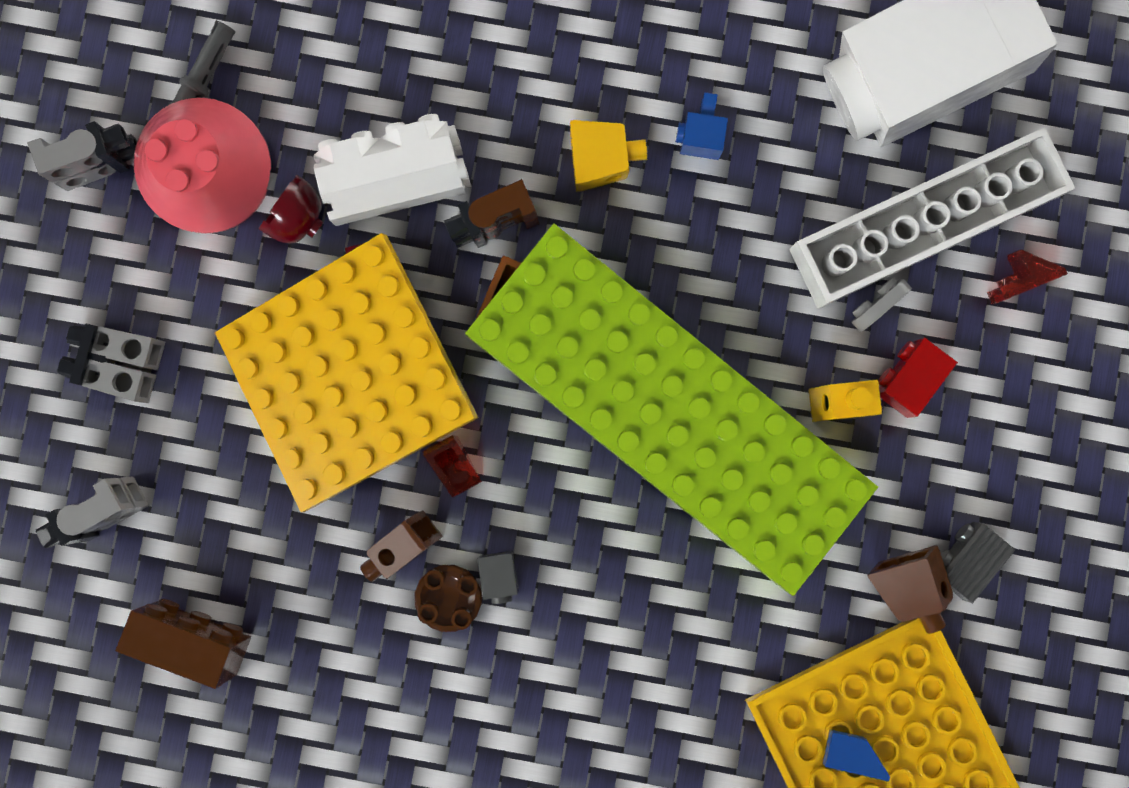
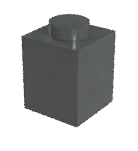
(498, 576)

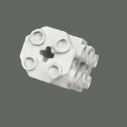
(392, 172)

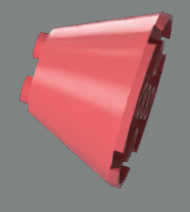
(202, 165)

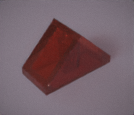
(452, 465)

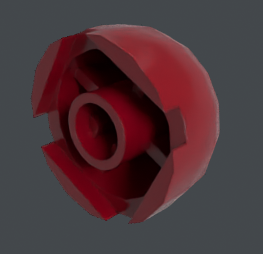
(294, 213)

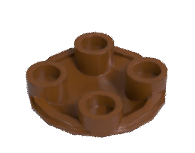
(448, 598)

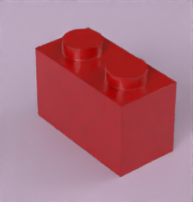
(915, 377)

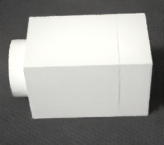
(931, 61)

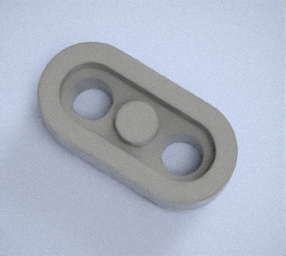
(870, 312)

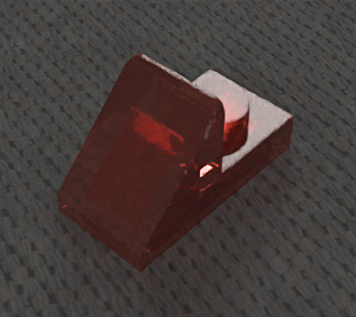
(1029, 273)

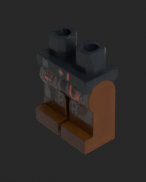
(491, 215)

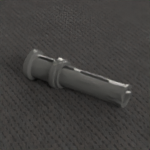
(206, 63)

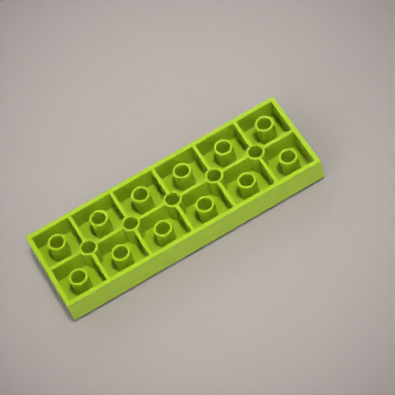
(671, 410)

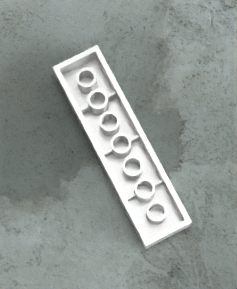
(931, 217)

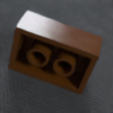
(184, 643)

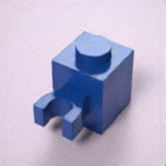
(703, 133)

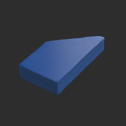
(853, 755)

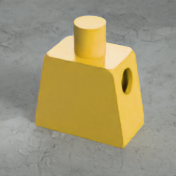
(602, 153)
(845, 400)

